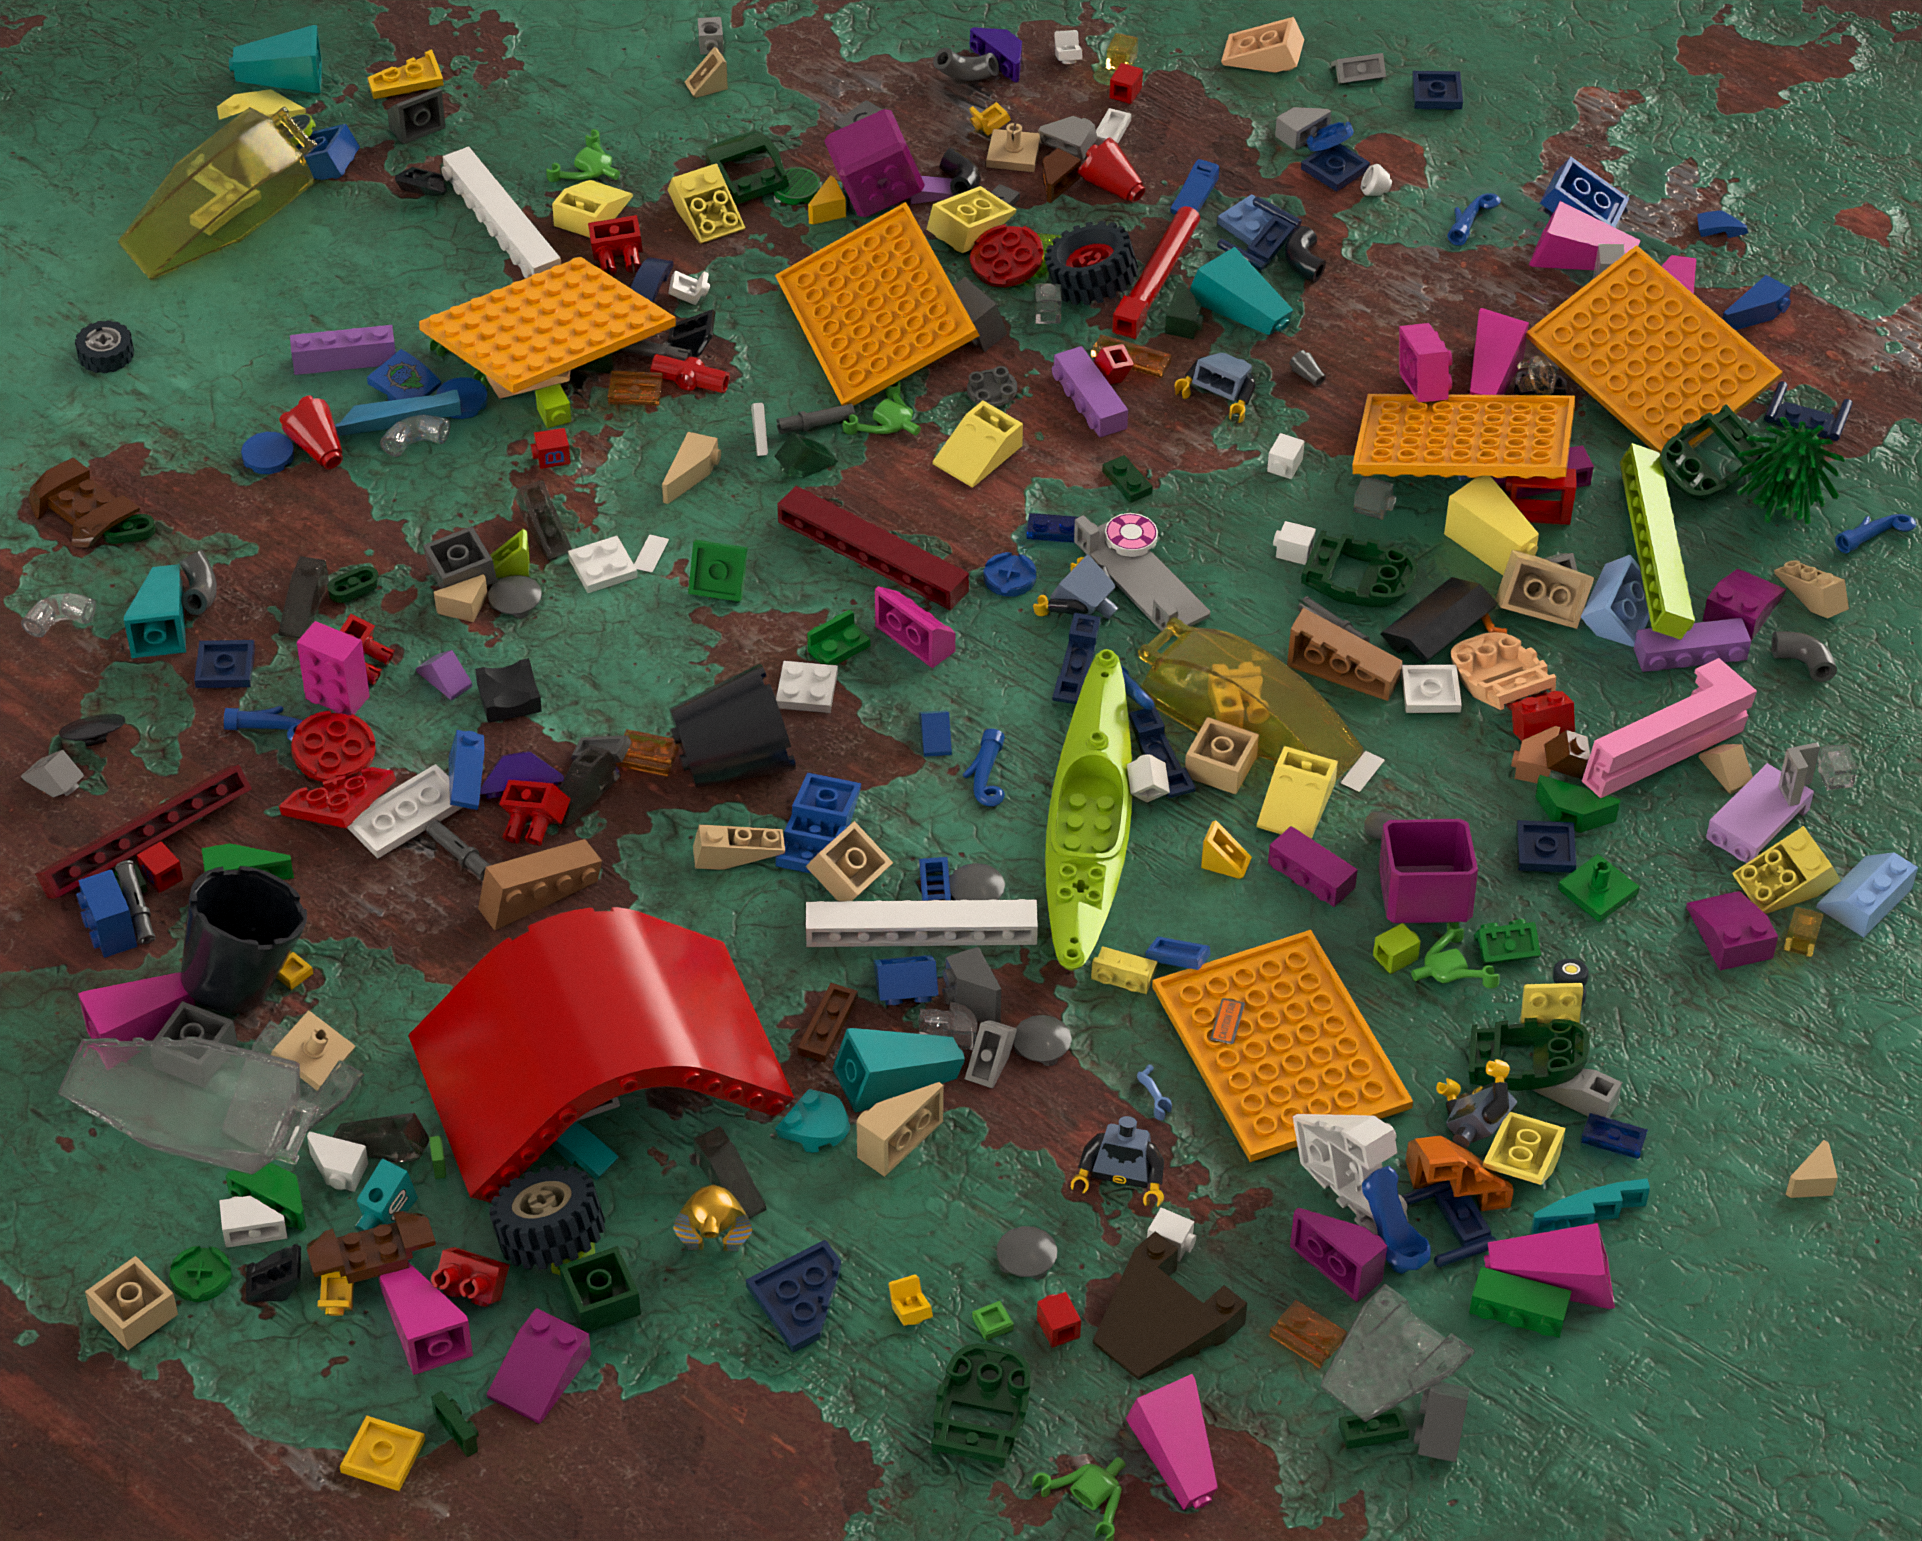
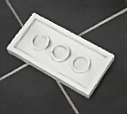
(404, 811)

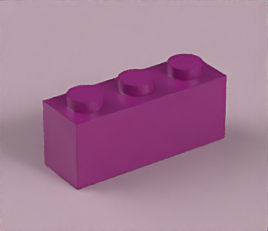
(1312, 866)

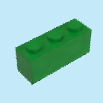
(1520, 1302)

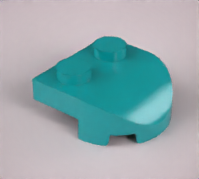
(815, 1121)

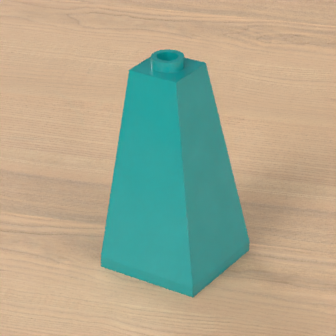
(281, 61)
(1240, 293)
(157, 615)
(889, 1064)

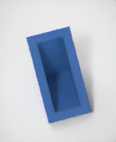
(935, 733)

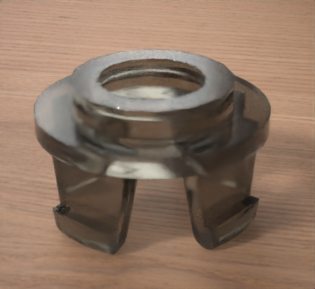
(1540, 376)

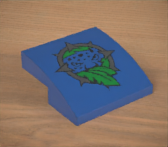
(403, 377)

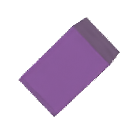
(445, 674)

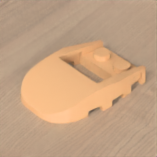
(1500, 669)

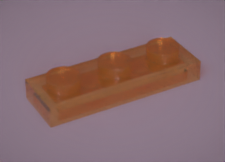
(1144, 358)

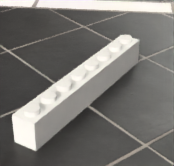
(498, 212)
(921, 923)

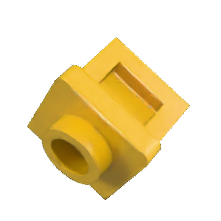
(991, 118)
(335, 1294)
(909, 1301)

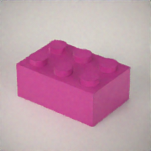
(1424, 362)
(333, 669)

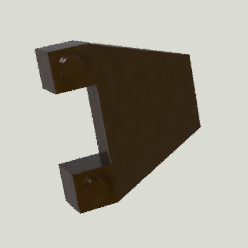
(1157, 1319)

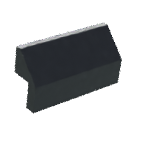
(1439, 618)

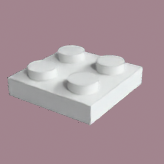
(602, 564)
(807, 686)
(1431, 688)

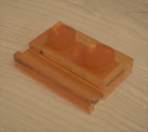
(635, 388)
(649, 753)
(1308, 1333)

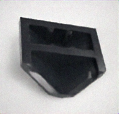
(421, 182)
(693, 332)
(274, 1276)

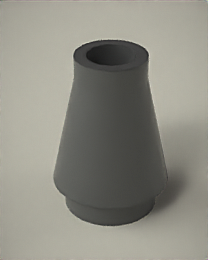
(1306, 367)

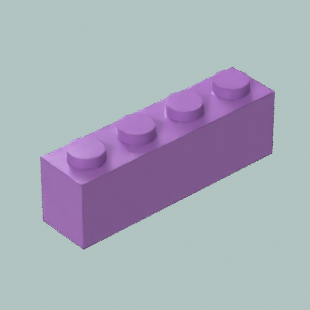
(342, 349)
(1090, 391)
(1699, 646)

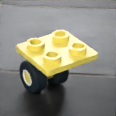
(1559, 999)

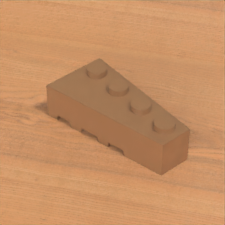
(1341, 657)
(535, 881)

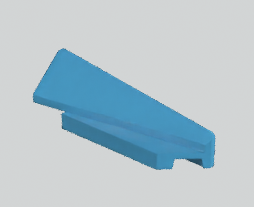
(385, 414)

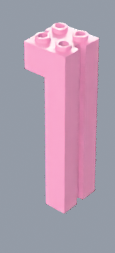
(1674, 733)

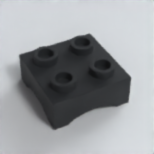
(508, 691)

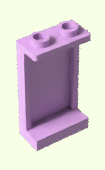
(1755, 815)

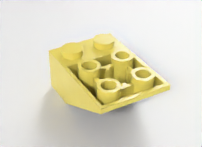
(587, 204)
(705, 204)
(980, 444)
(1297, 792)
(1787, 873)

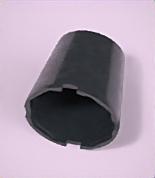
(732, 731)
(238, 937)

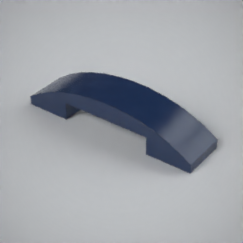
(650, 277)
(1078, 657)
(1152, 740)

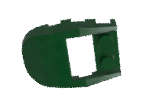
(735, 150)
(1689, 470)
(1384, 582)
(1558, 1056)
(985, 1380)

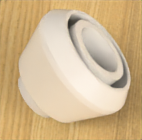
(1375, 181)

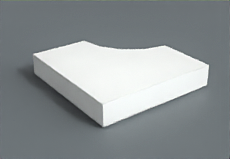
(759, 428)

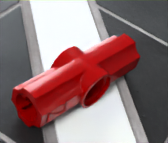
(691, 373)

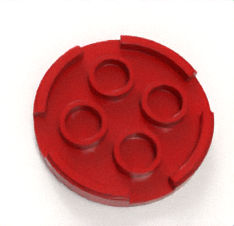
(1006, 255)
(333, 746)

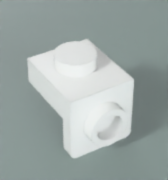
(1067, 46)
(688, 288)

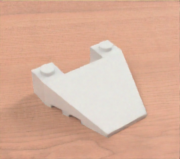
(1343, 1153)

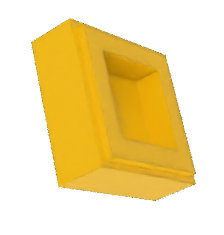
(294, 971)

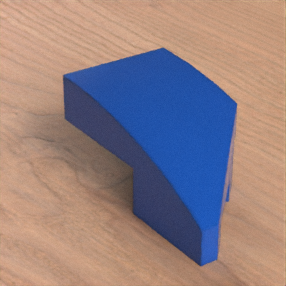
(1718, 222)

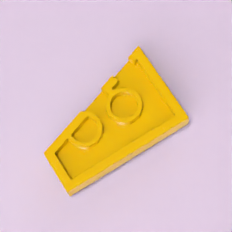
(412, 77)

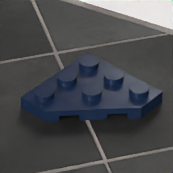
(798, 1293)

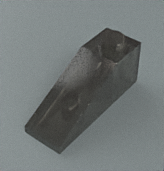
(542, 519)
(303, 596)
(390, 1137)
(726, 1169)

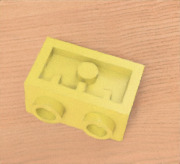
(1123, 970)

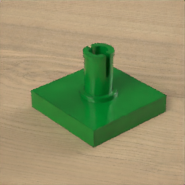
(717, 570)
(1598, 888)

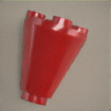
(1112, 171)
(314, 430)

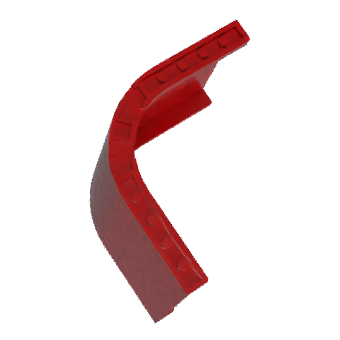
(580, 1017)

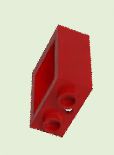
(1544, 510)

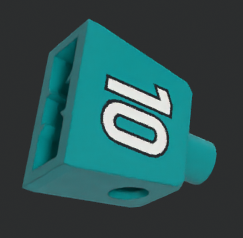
(385, 1193)

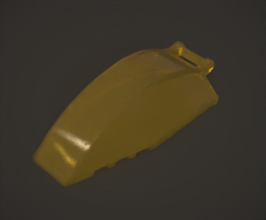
(220, 192)
(1245, 687)

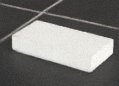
(1113, 126)

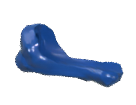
(1405, 1245)

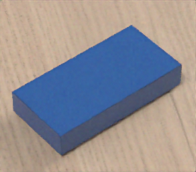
(1193, 193)
(1178, 953)

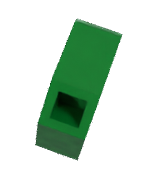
(1575, 804)
(272, 1187)

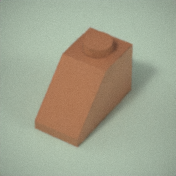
(1531, 758)

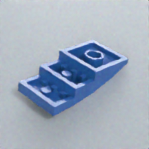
(818, 816)

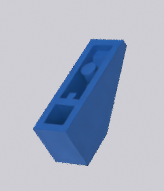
(1758, 304)
(466, 769)

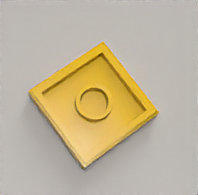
(382, 1453)

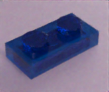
(1051, 527)
(1614, 1136)

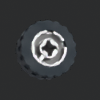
(104, 346)

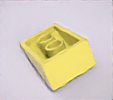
(264, 101)
(967, 216)
(1525, 1148)

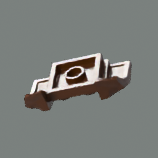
(79, 501)
(373, 1250)

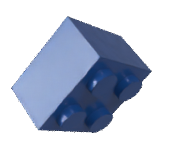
(106, 914)

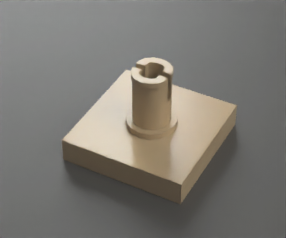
(1013, 149)
(315, 1048)

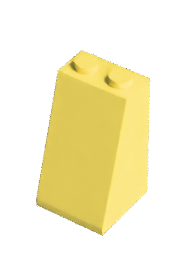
(1488, 523)

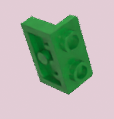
(837, 640)
(1508, 942)

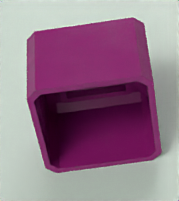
(874, 163)
(1428, 871)

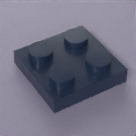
(1437, 90)
(1335, 166)
(224, 664)
(1546, 846)

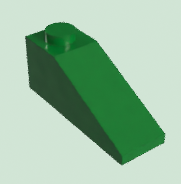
(233, 856)

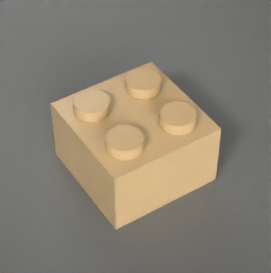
(1221, 755)
(849, 864)
(131, 1303)

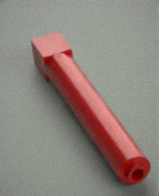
(1133, 309)

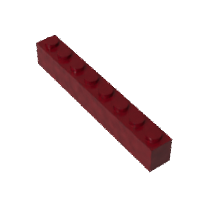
(873, 547)
(143, 831)

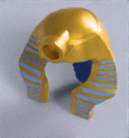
(711, 1212)

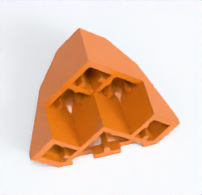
(1440, 1160)

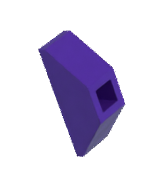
(1003, 45)
(518, 766)

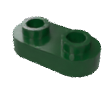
(132, 529)
(353, 584)

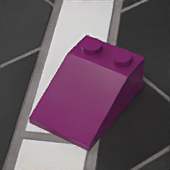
(1745, 598)
(1734, 929)
(1340, 1251)
(539, 1365)

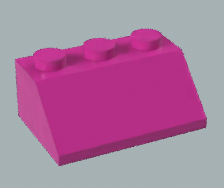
(913, 627)

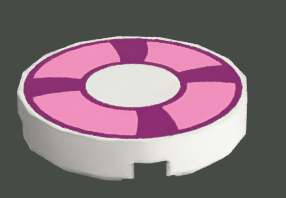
(1131, 534)

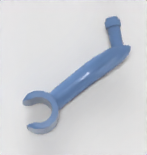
(1160, 1102)

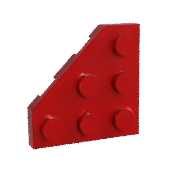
(339, 799)

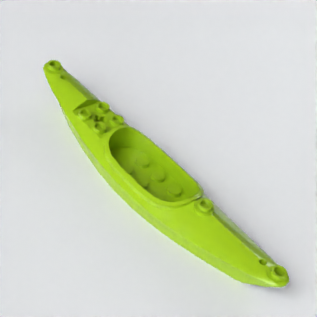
(1089, 814)

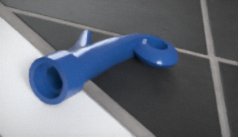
(1461, 229)
(1851, 539)
(1135, 692)
(260, 720)
(991, 744)

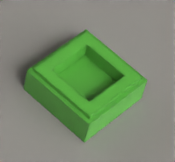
(437, 1157)
(992, 1320)

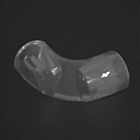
(412, 430)
(57, 608)

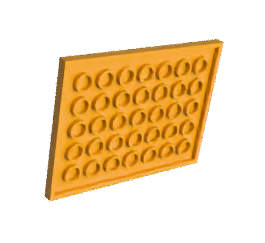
(876, 306)
(546, 324)
(1652, 351)
(1465, 436)
(1295, 1045)

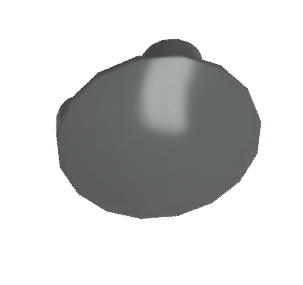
(992, 386)
(514, 595)
(976, 883)
(1042, 1039)
(1026, 1252)

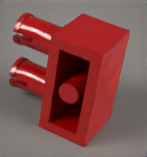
(614, 239)
(364, 630)
(1541, 713)
(532, 802)
(470, 1276)

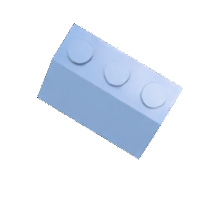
(1618, 602)
(1869, 891)

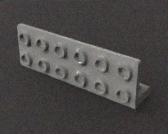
(1142, 579)

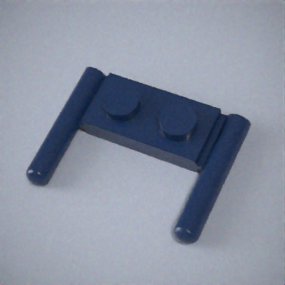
(1270, 238)
(1794, 413)
(1461, 1216)

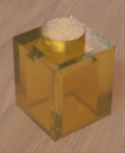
(1121, 50)
(1803, 931)

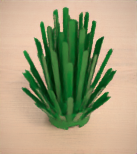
(1793, 462)

